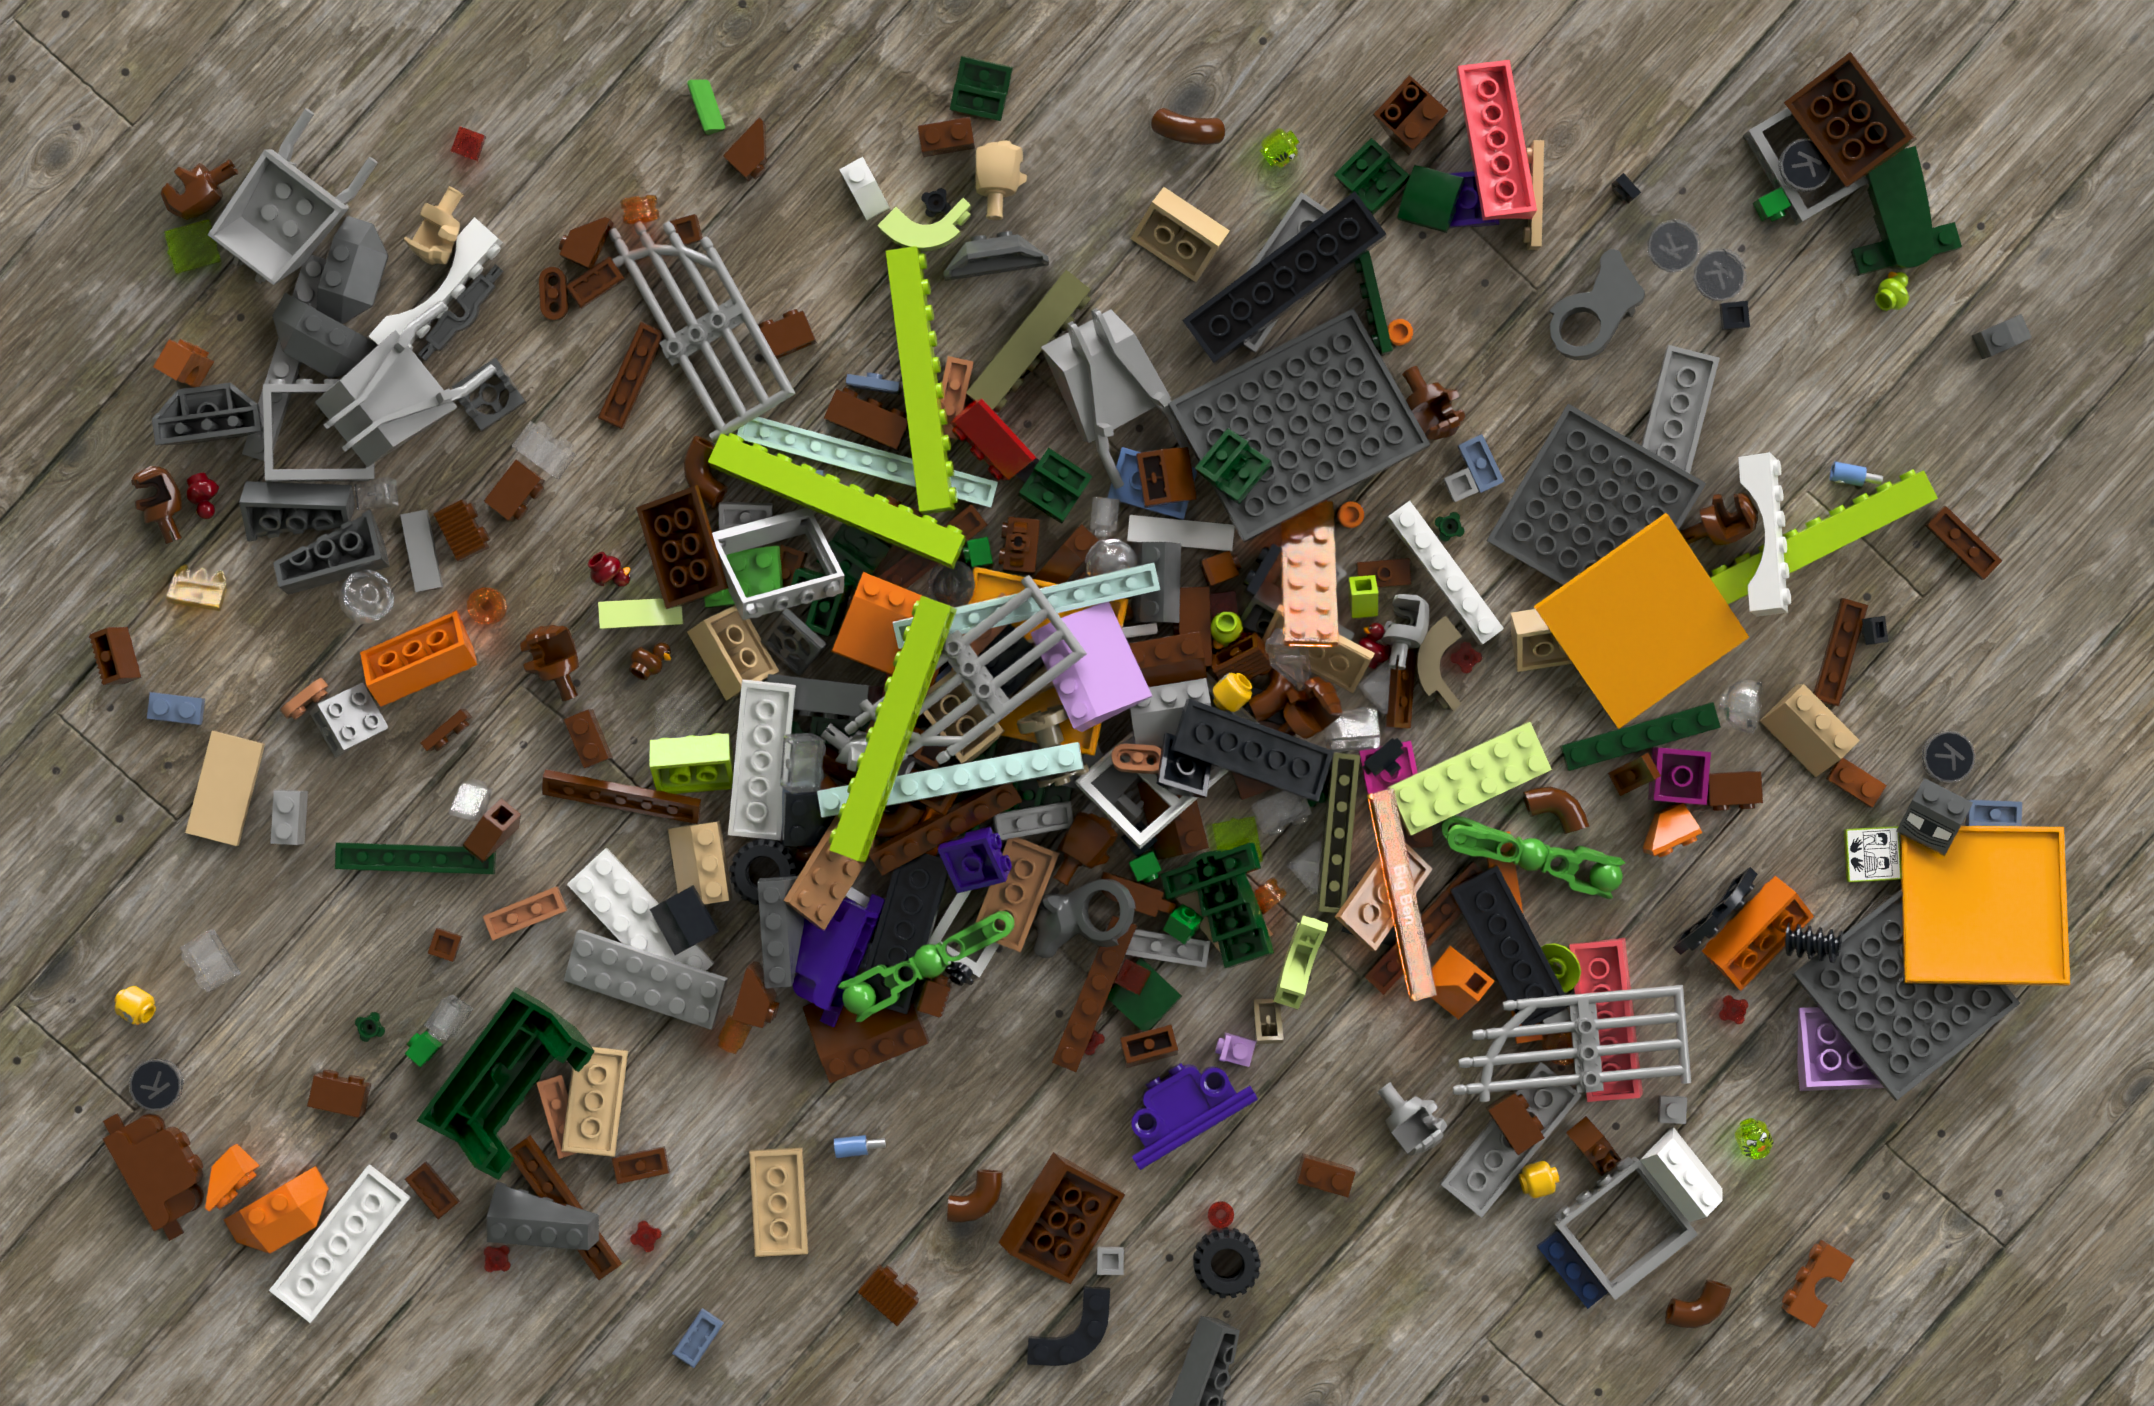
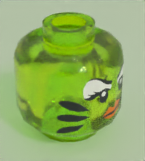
(1279, 147)
(1754, 1138)

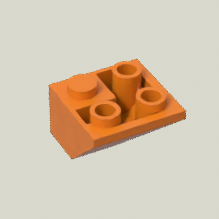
(1671, 828)
(1458, 982)
(229, 1174)

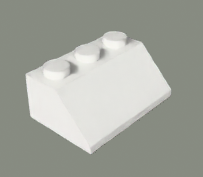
(1683, 1176)

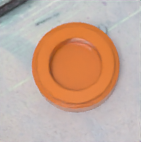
(1400, 332)
(1350, 514)

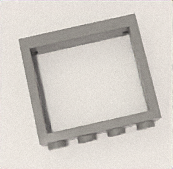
(1769, 163)
(301, 475)
(773, 530)
(1649, 1261)

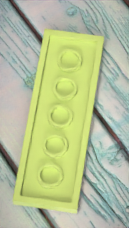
(1470, 778)

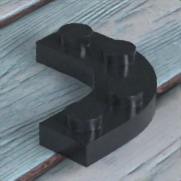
(1708, 925)
(1081, 1341)

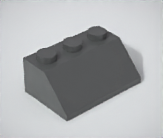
(1164, 604)

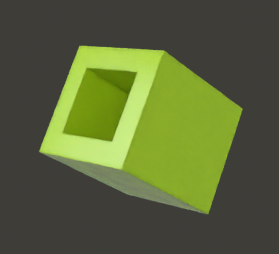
(1363, 596)

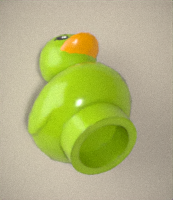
(1892, 292)
(1225, 629)

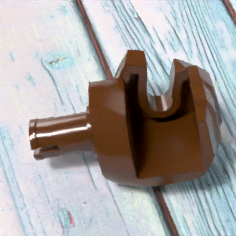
(201, 189)
(1433, 406)
(163, 504)
(1721, 525)
(553, 657)
(1311, 709)
(1085, 845)

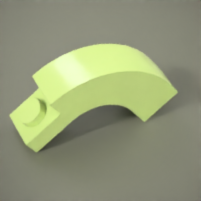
(926, 237)
(1299, 962)

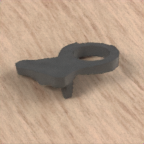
(1067, 915)

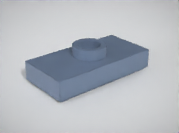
(874, 383)
(698, 1338)

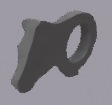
(1612, 297)
(1109, 783)

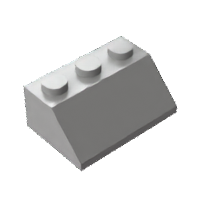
(1163, 710)

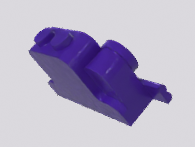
(834, 954)
(1183, 1108)

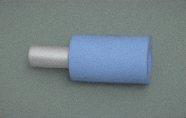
(1852, 474)
(856, 1146)

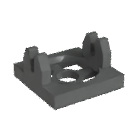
(486, 420)
(784, 652)

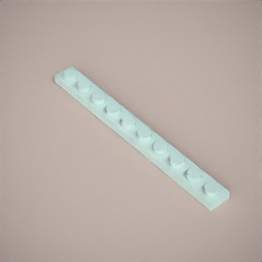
(857, 457)
(1061, 596)
(968, 776)

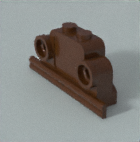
(157, 1169)

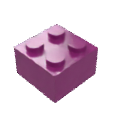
(1682, 776)

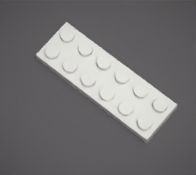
(756, 788)
(624, 909)
(339, 1243)

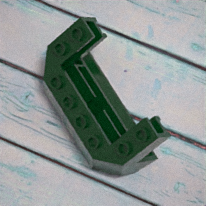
(499, 1074)

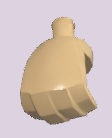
(998, 174)
(438, 231)

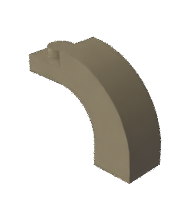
(1427, 662)

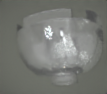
(1109, 557)
(366, 597)
(1743, 705)

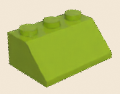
(692, 763)

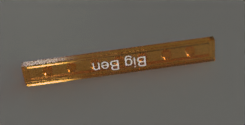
(1401, 894)

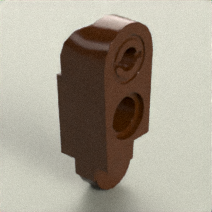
(1146, 898)

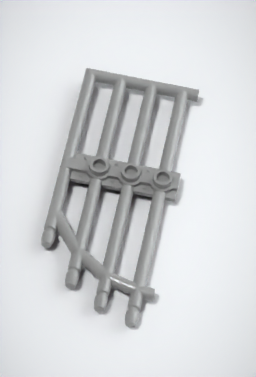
(706, 329)
(981, 684)
(1585, 1042)

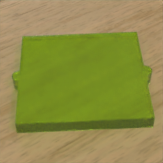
(192, 247)
(1237, 833)

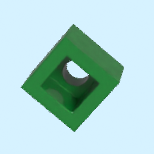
(1772, 205)
(978, 552)
(1145, 867)
(1183, 923)
(422, 1048)

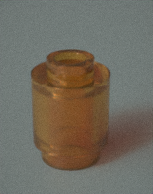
(733, 1035)

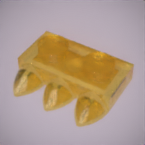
(197, 590)

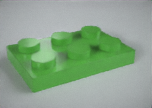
(756, 571)

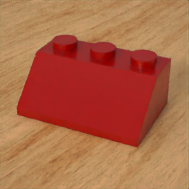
(991, 440)

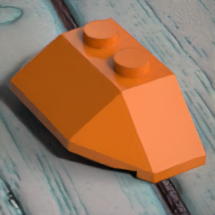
(281, 1213)

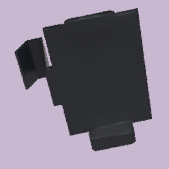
(1385, 758)

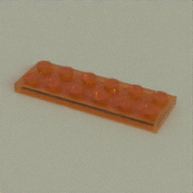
(1309, 578)

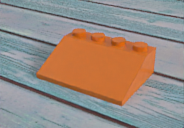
(868, 625)

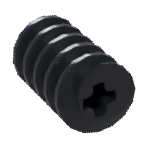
(1813, 943)

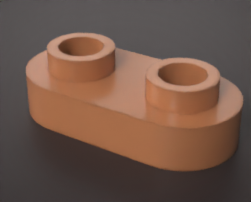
(313, 692)
(1138, 758)

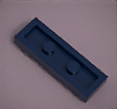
(1572, 1269)

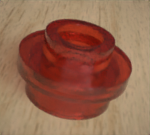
(1224, 1222)

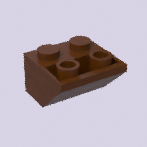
(1410, 114)
(1166, 476)

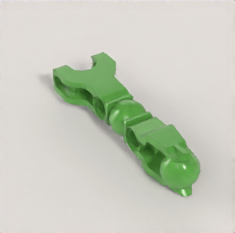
(1533, 855)
(927, 962)

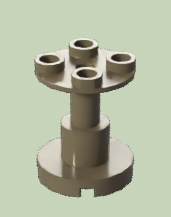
(1049, 734)

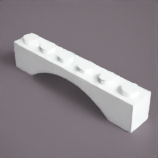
(473, 249)
(1445, 572)
(1768, 586)

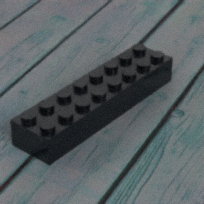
(1285, 278)

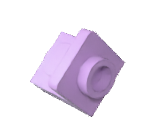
(1235, 1049)

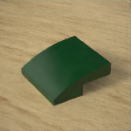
(981, 88)
(1372, 175)
(1430, 198)
(1233, 466)
(1055, 485)
(857, 552)
(1152, 1003)

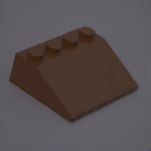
(1850, 120)
(682, 548)
(863, 1044)
(1061, 1218)

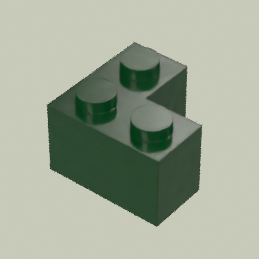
(827, 612)

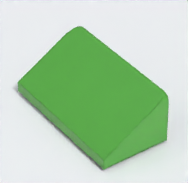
(706, 106)

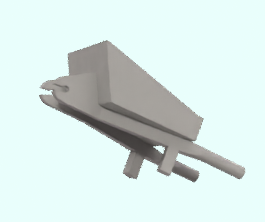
(281, 212)
(1106, 381)
(391, 395)

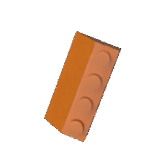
(418, 659)
(1757, 933)

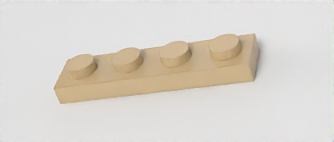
(1533, 233)

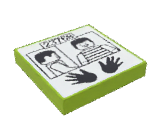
(1872, 854)

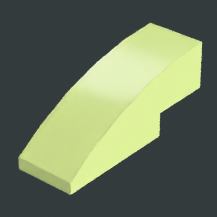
(637, 614)

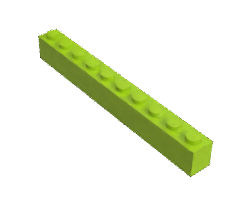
(920, 380)
(836, 500)
(1833, 532)
(892, 729)

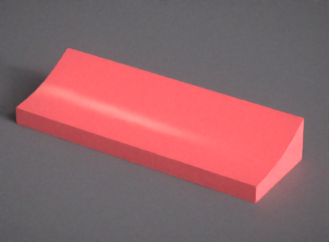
(1496, 140)
(1603, 970)

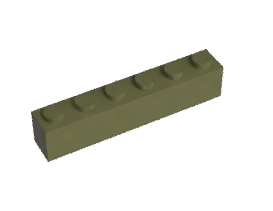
(1025, 345)
(1338, 832)

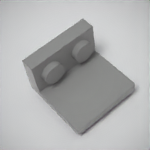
(348, 719)

